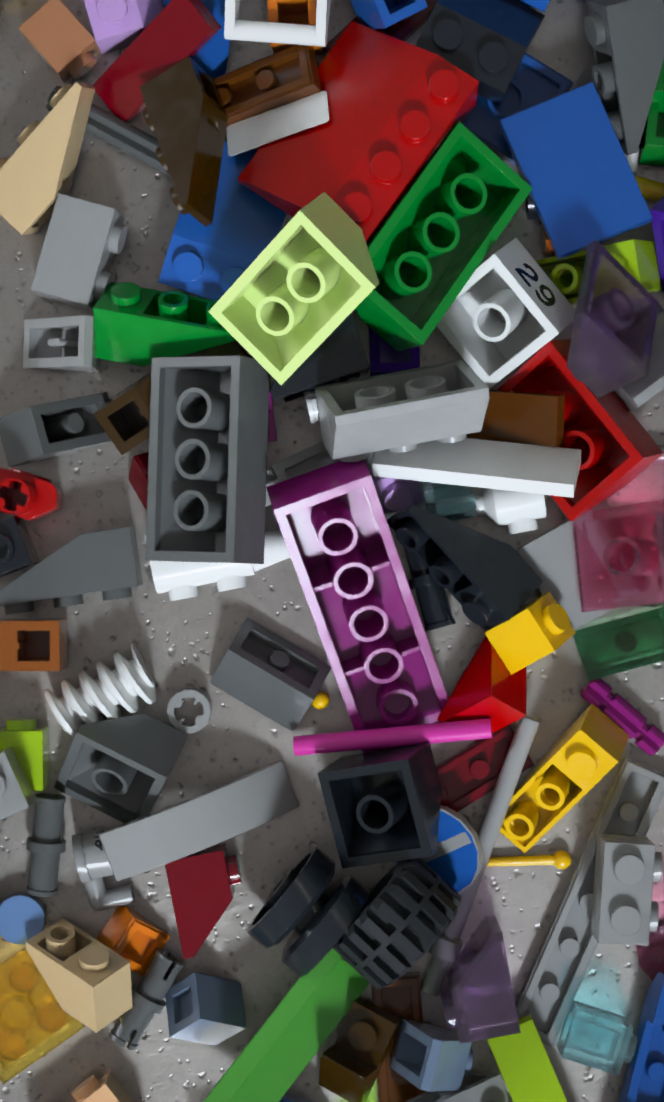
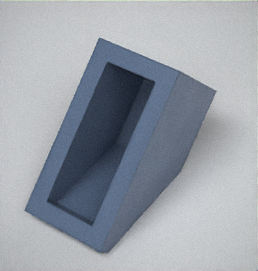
(431, 1056)

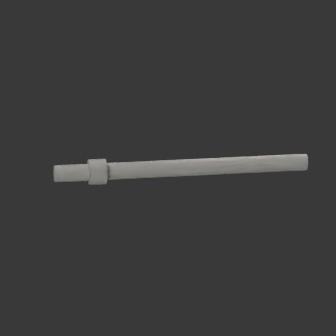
(449, 945)

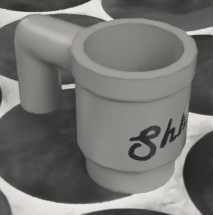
(93, 867)

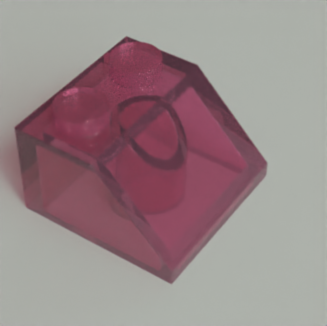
(621, 557)

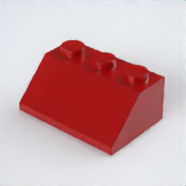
(603, 428)

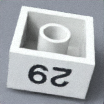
(505, 313)

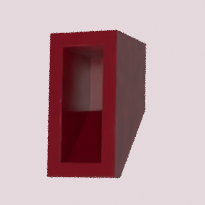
(201, 892)

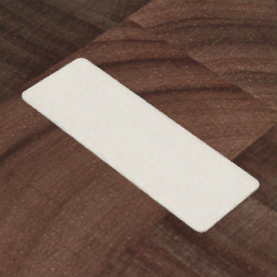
(277, 123)

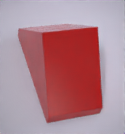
(487, 691)

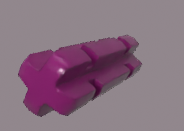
(622, 713)

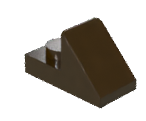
(359, 1051)

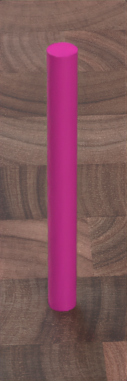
(392, 737)

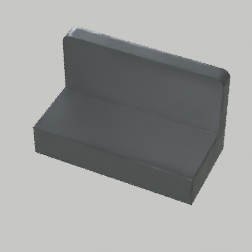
(270, 674)

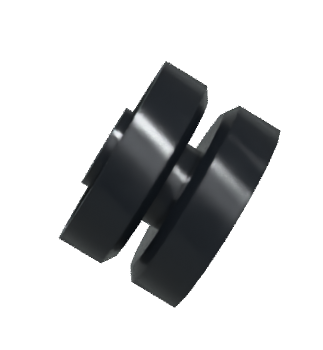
(314, 916)

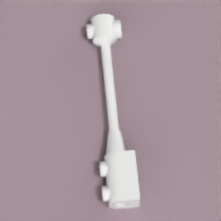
(181, 579)

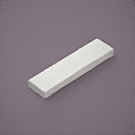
(485, 465)

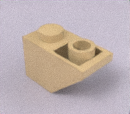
(82, 974)

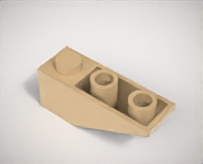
(45, 160)

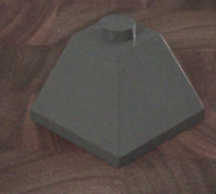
(121, 764)

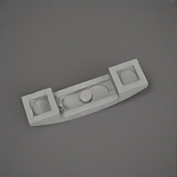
(199, 822)

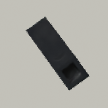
(475, 568)

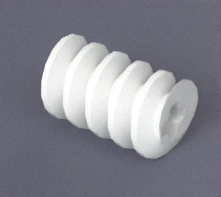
(104, 693)

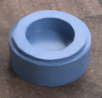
(21, 918)

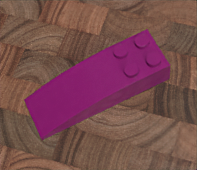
(359, 596)

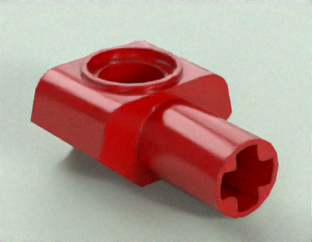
(28, 494)

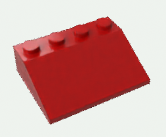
(384, 123)

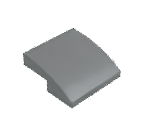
(555, 562)

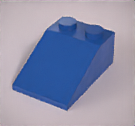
(215, 256)

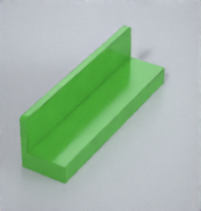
(291, 1034)

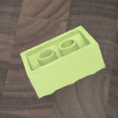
(299, 288)

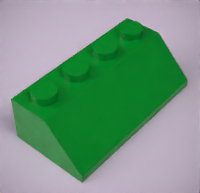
(438, 237)

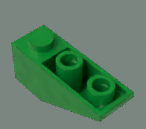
(147, 323)

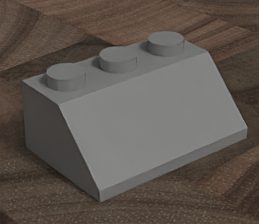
(401, 410)

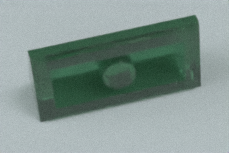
(621, 644)

